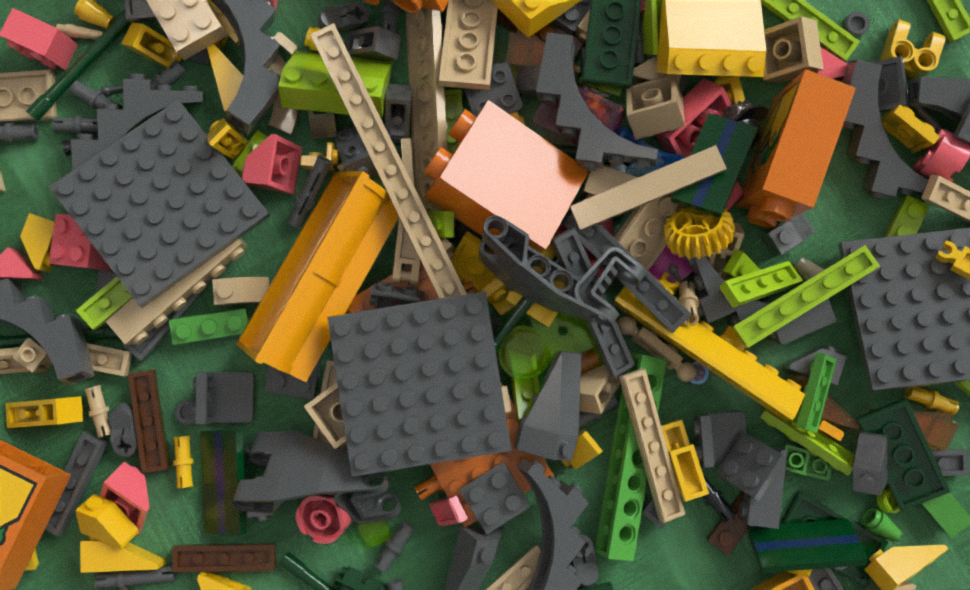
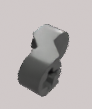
(344, 17)
(123, 430)
(587, 571)

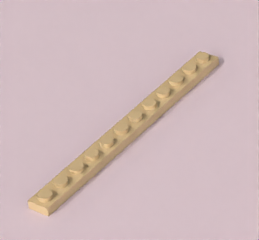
(387, 162)

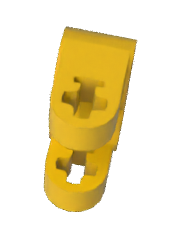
(927, 55)

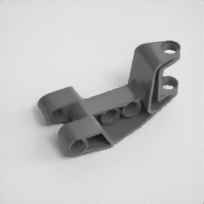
(513, 268)
(309, 467)

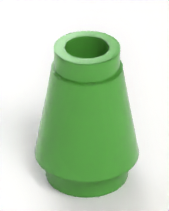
(880, 524)

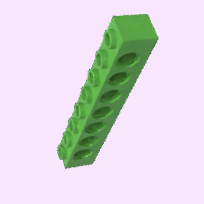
(624, 498)

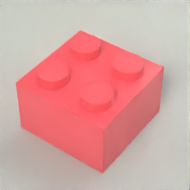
(38, 40)
(72, 247)

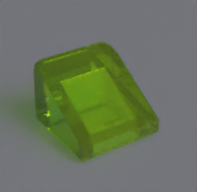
(374, 533)

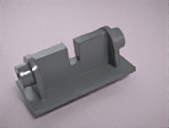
(385, 295)

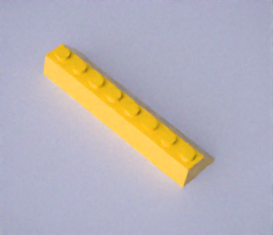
(722, 359)

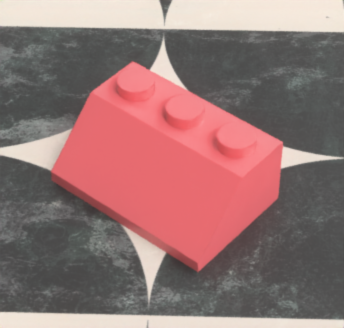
(701, 100)

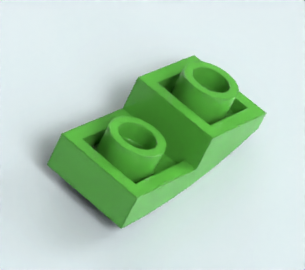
(805, 463)

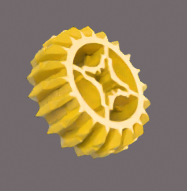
(698, 233)

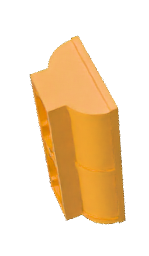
(320, 274)

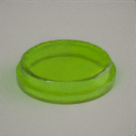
(524, 353)

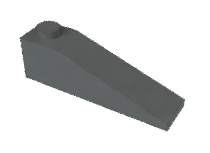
(554, 419)
(473, 557)

